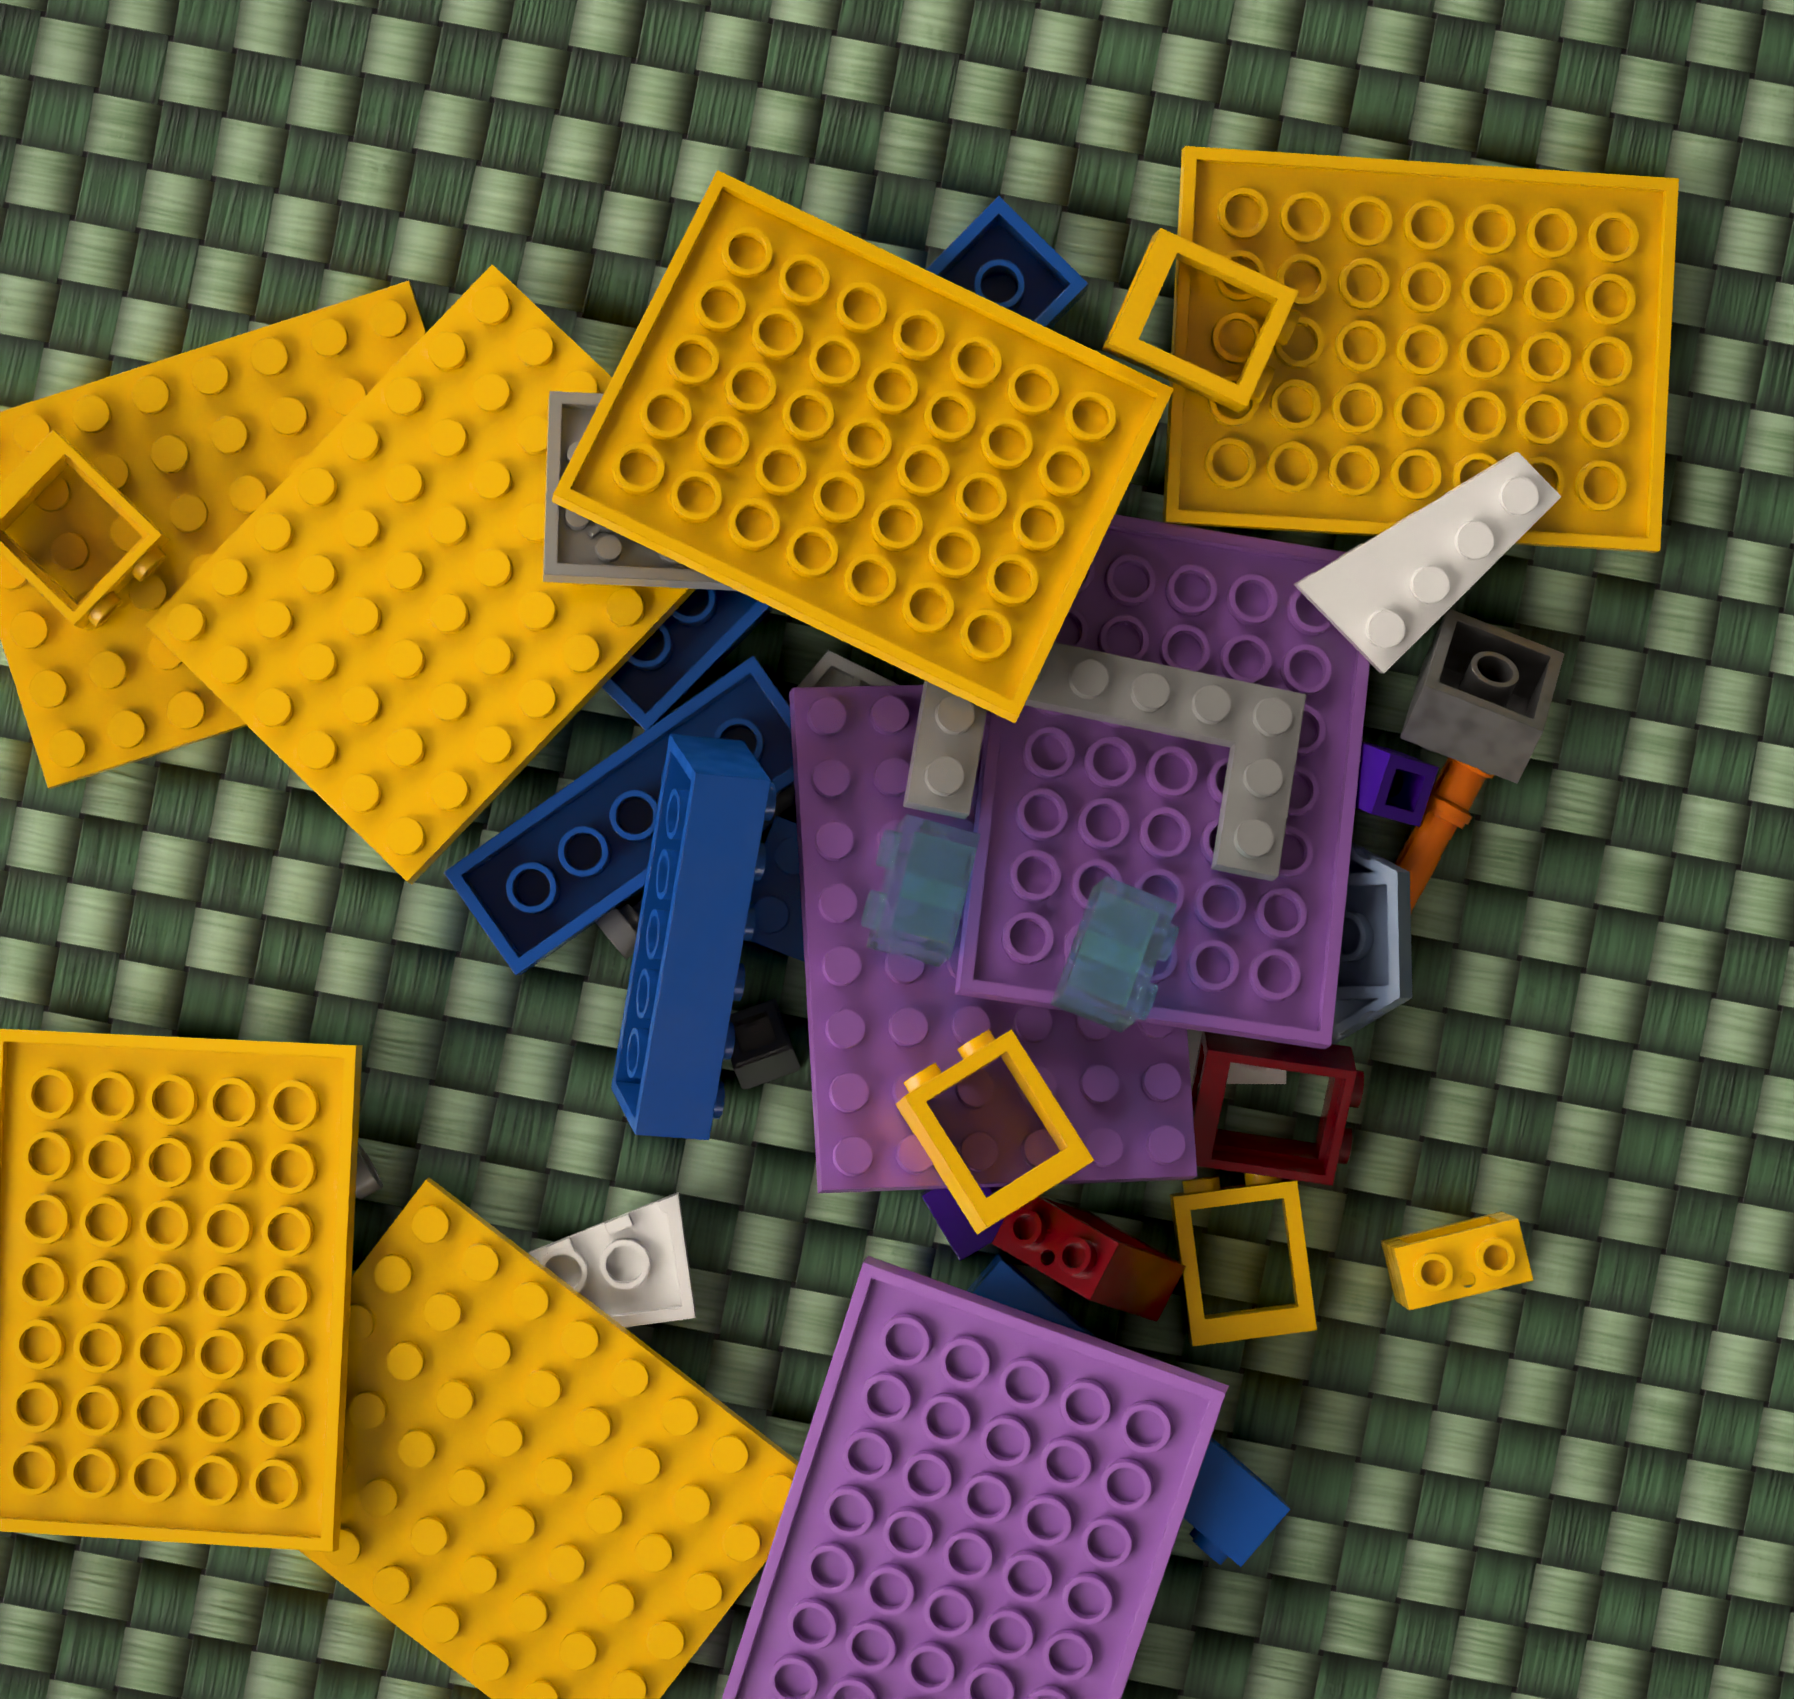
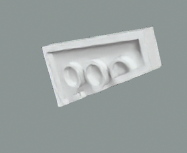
(1418, 568)
(629, 1264)

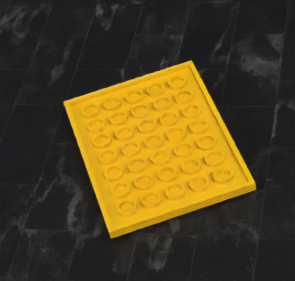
(1430, 341)
(863, 446)
(197, 453)
(394, 593)
(175, 1286)
(535, 1472)

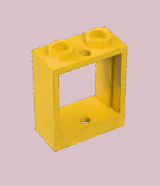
(1277, 327)
(27, 483)
(931, 1082)
(1440, 1261)
(1248, 1323)

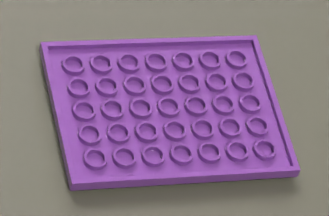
(1102, 799)
(891, 1016)
(973, 1507)

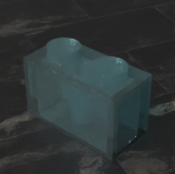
(920, 890)
(1116, 955)

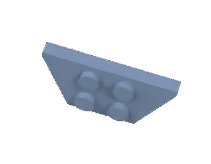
(1375, 943)

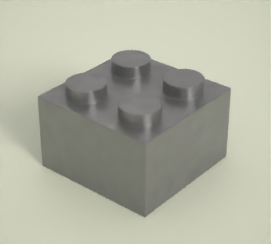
(1482, 696)

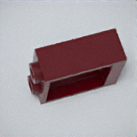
(1268, 1154)
(1090, 1256)

